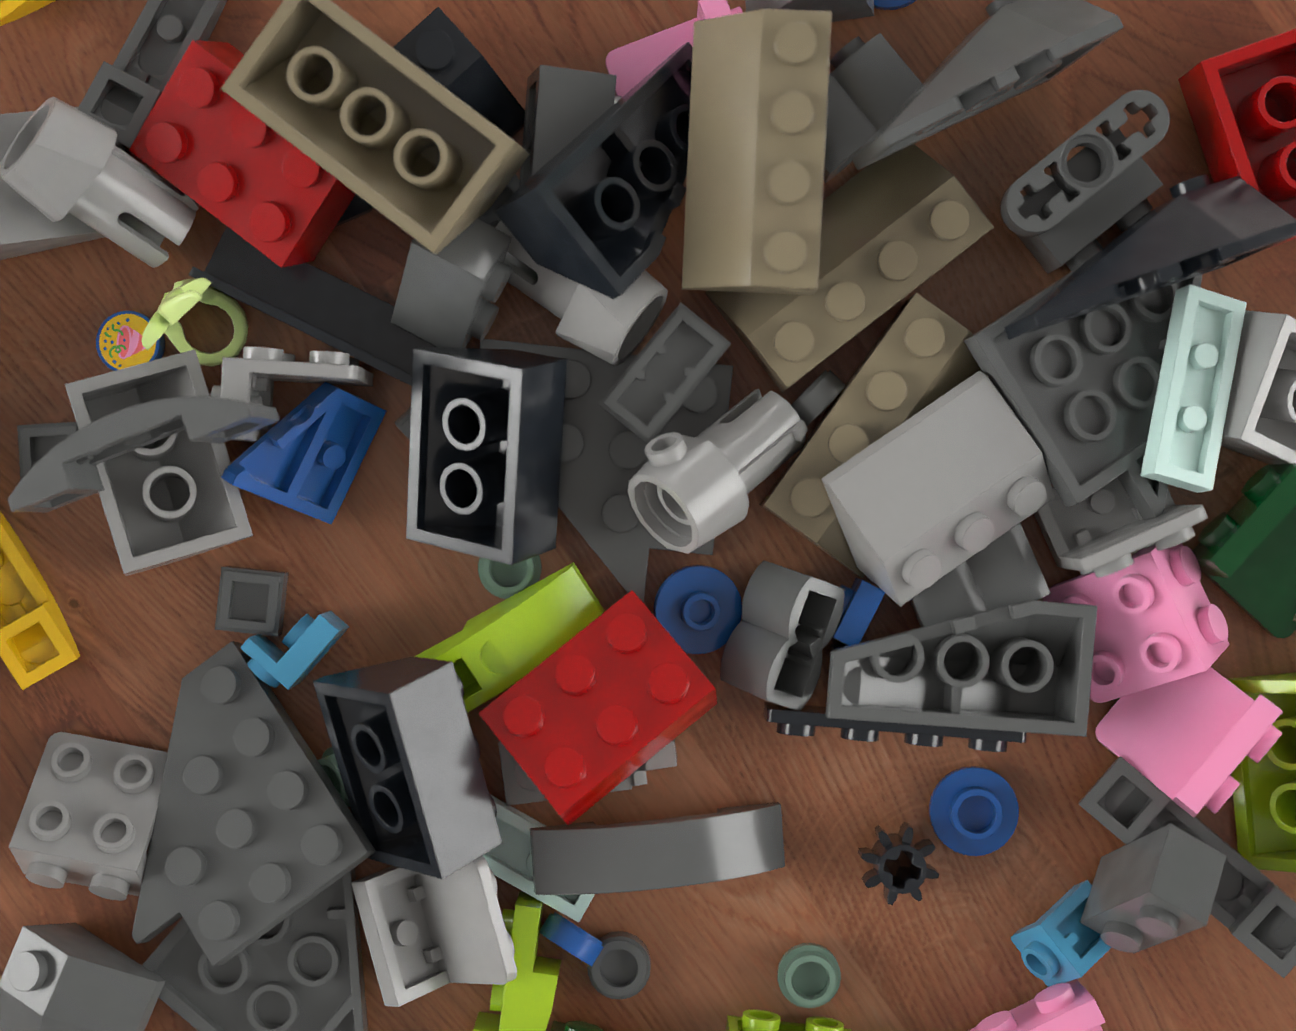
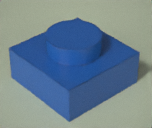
(858, 610)

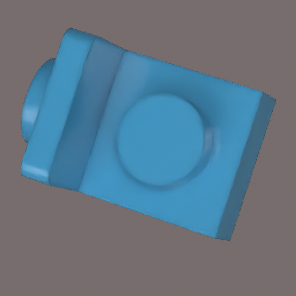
(307, 645)
(1057, 944)

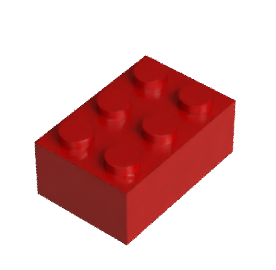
(1248, 116)
(238, 162)
(600, 707)

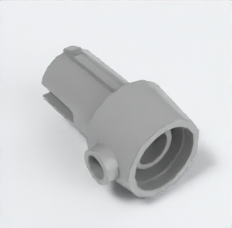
(71, 165)
(588, 318)
(701, 483)

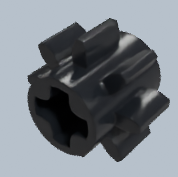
(906, 878)

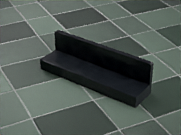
(314, 304)

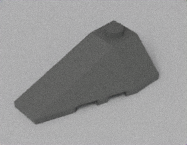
(1000, 59)
(987, 670)
(74, 982)

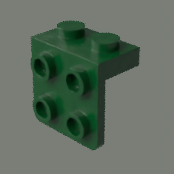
(1254, 549)

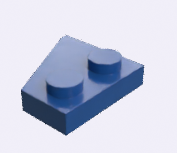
(310, 453)

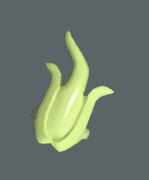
(181, 300)

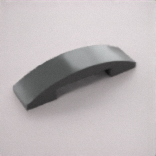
(129, 88)
(71, 468)
(657, 851)
(1245, 898)

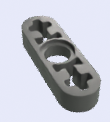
(1109, 121)

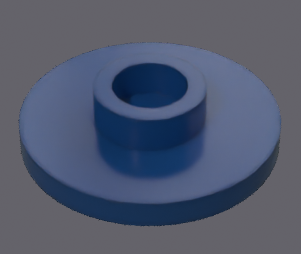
(698, 608)
(973, 811)

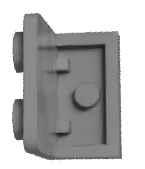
(254, 376)
(1108, 528)
(90, 815)
(434, 930)

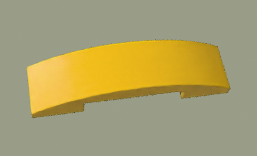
(32, 628)

